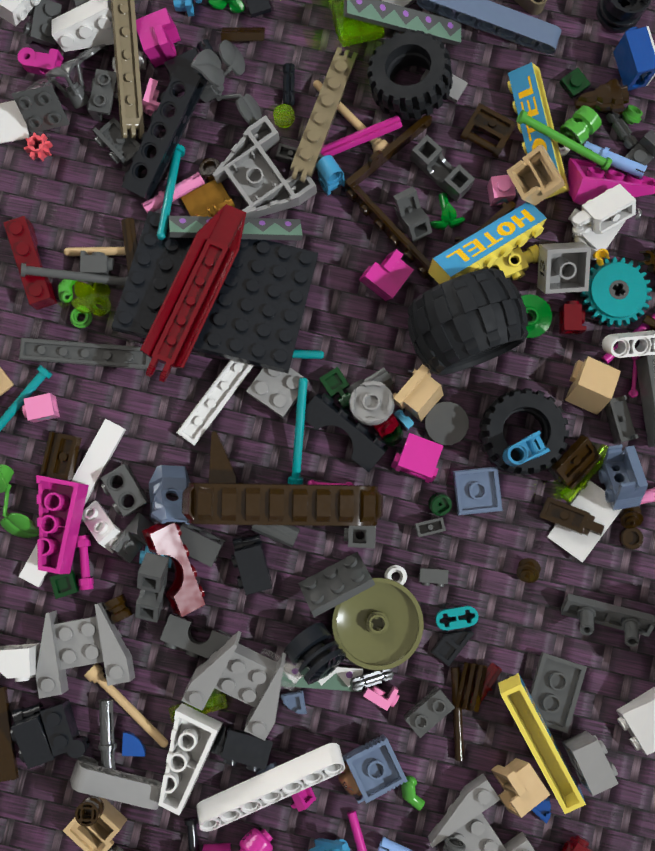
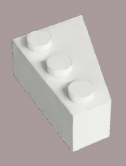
(84, 26)

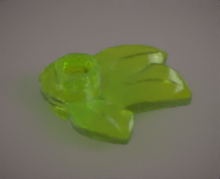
(89, 296)

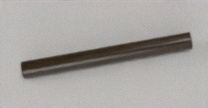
(457, 715)

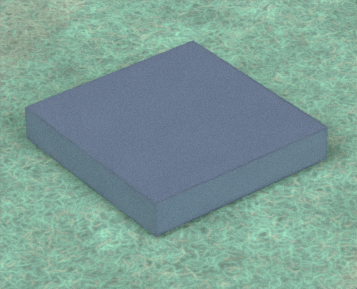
(477, 491)

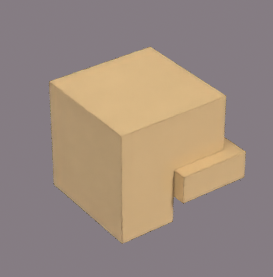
(536, 176)
(592, 385)
(419, 393)
(521, 787)
(99, 835)

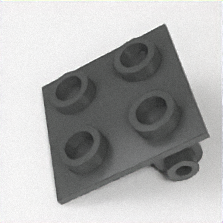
(41, 107)

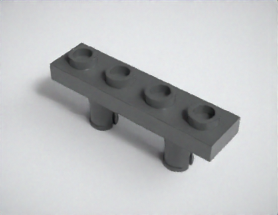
(594, 611)

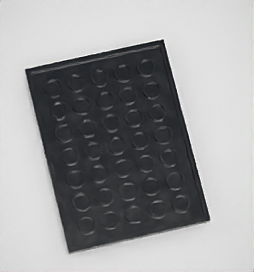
(254, 312)

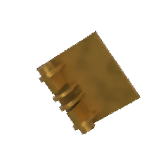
(207, 199)

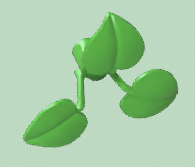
(14, 523)

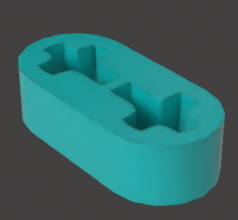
(457, 623)

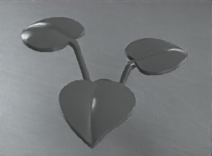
(210, 67)
(74, 90)

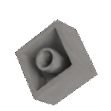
(563, 267)
(276, 390)
(590, 762)

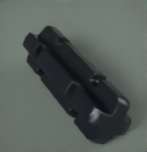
(289, 84)

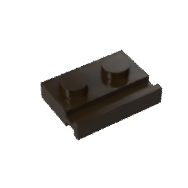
(60, 456)
(576, 462)

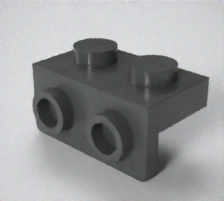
(40, 23)
(102, 94)
(120, 148)

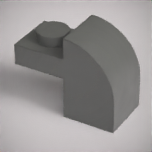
(411, 215)

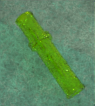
(568, 494)

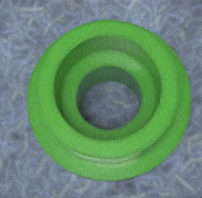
(632, 114)
(80, 324)

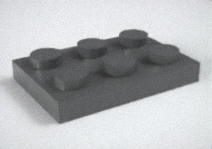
(336, 584)
(557, 690)

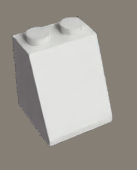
(639, 720)

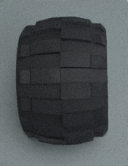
(467, 321)

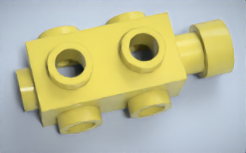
(523, 258)

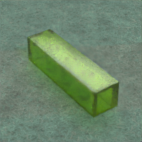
(215, 702)

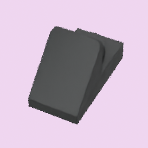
(644, 150)
(132, 538)

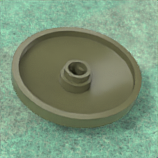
(379, 625)

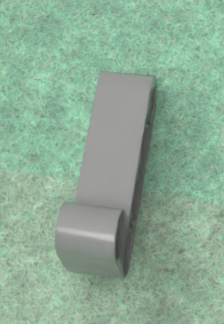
(114, 784)

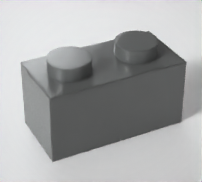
(430, 527)
(430, 575)

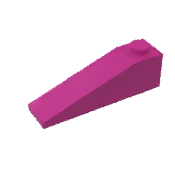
(589, 181)

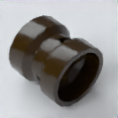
(118, 608)
(93, 807)

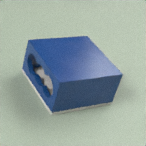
(636, 57)

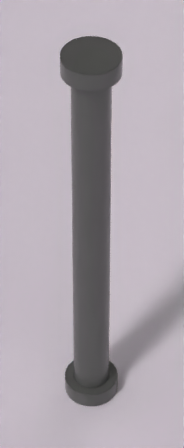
(72, 275)

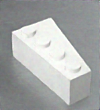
(189, 748)

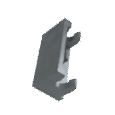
(620, 420)
(201, 544)

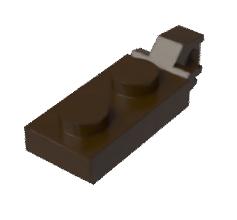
(570, 517)

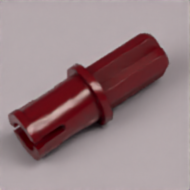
(492, 674)

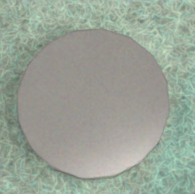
(372, 403)

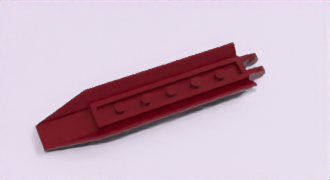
(194, 291)

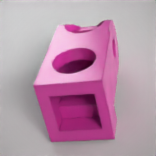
(39, 62)

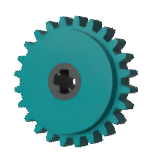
(631, 292)

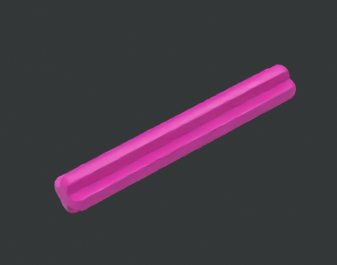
(362, 136)

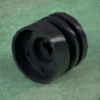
(620, 14)
(312, 649)

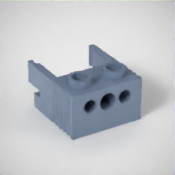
(623, 477)
(374, 768)

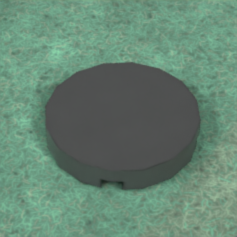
(446, 423)

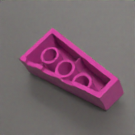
(58, 522)

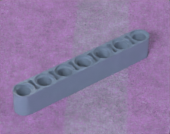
(499, 21)

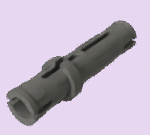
(107, 743)

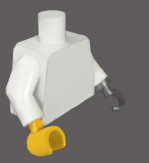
(599, 242)

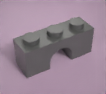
(430, 160)
(152, 582)
(178, 634)

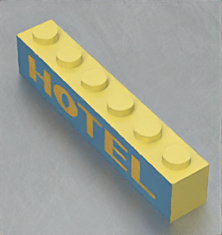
(530, 96)
(488, 243)
(541, 743)

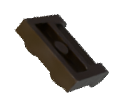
(493, 125)

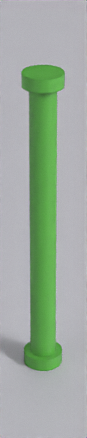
(605, 163)

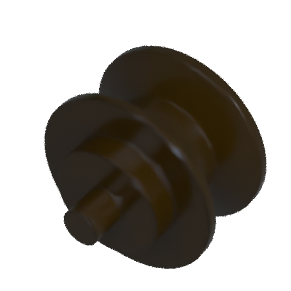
(631, 517)
(528, 570)

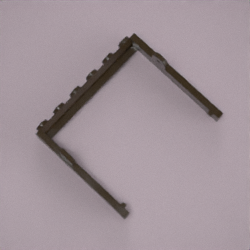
(380, 220)

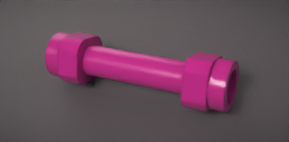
(85, 582)

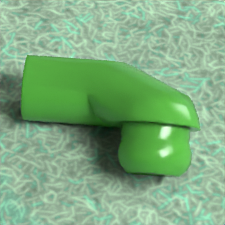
(65, 290)
(409, 793)

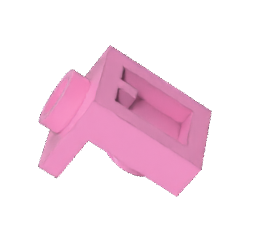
(150, 98)
(377, 696)

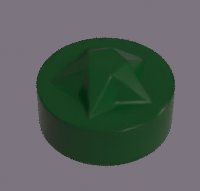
(394, 437)
(440, 504)

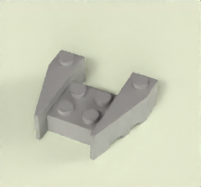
(257, 176)
(81, 644)
(243, 676)
(467, 823)

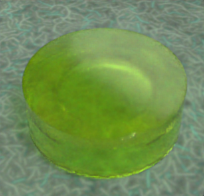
(284, 115)

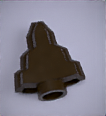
(605, 98)

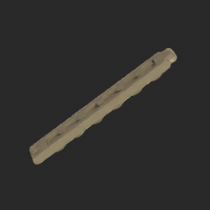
(127, 67)
(323, 114)

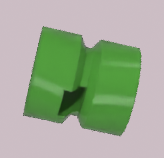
(581, 125)

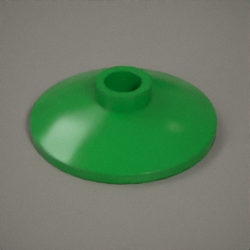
(540, 314)

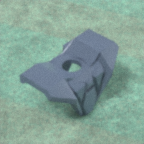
(164, 481)

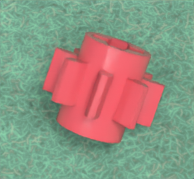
(33, 143)

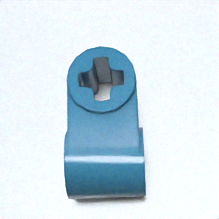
(329, 174)
(528, 448)

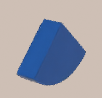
(132, 745)
(543, 810)

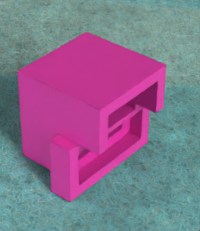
(157, 36)
(388, 276)
(418, 458)

